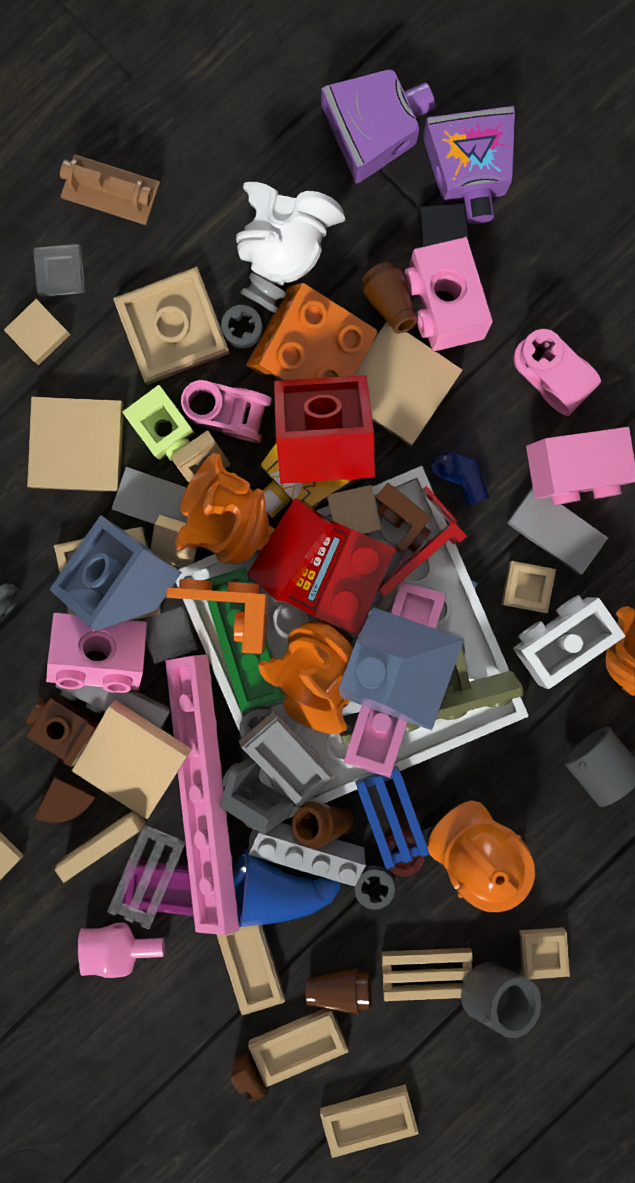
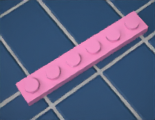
(201, 796)

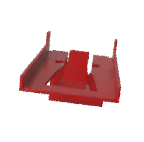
(450, 532)

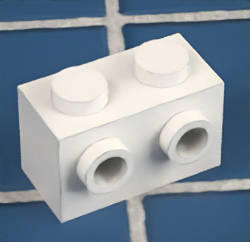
(568, 641)

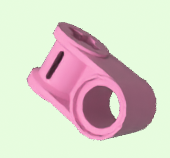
(559, 374)
(228, 410)

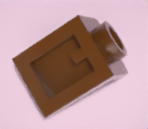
(399, 509)

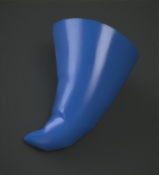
(271, 896)

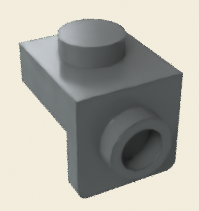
(251, 799)

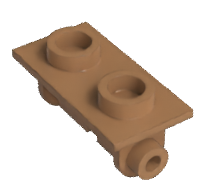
(108, 189)

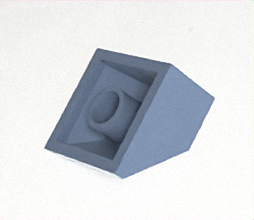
(113, 577)
(400, 668)

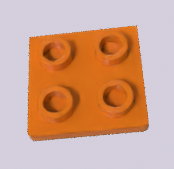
(311, 338)
(250, 625)

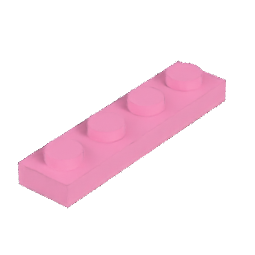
(376, 734)

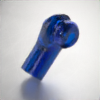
(462, 471)

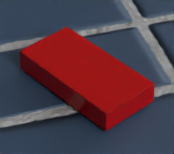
(290, 549)

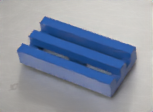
(404, 853)

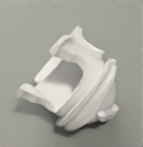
(286, 232)

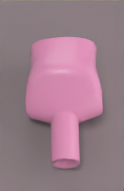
(113, 950)

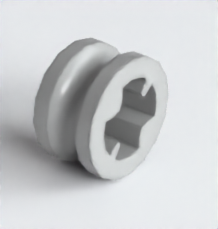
(263, 293)

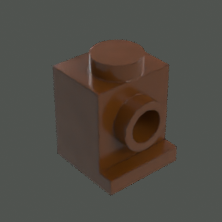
(77, 724)

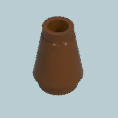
(390, 296)
(321, 823)
(340, 991)

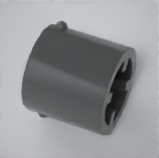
(602, 766)
(501, 999)

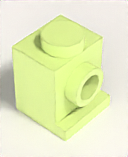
(149, 413)

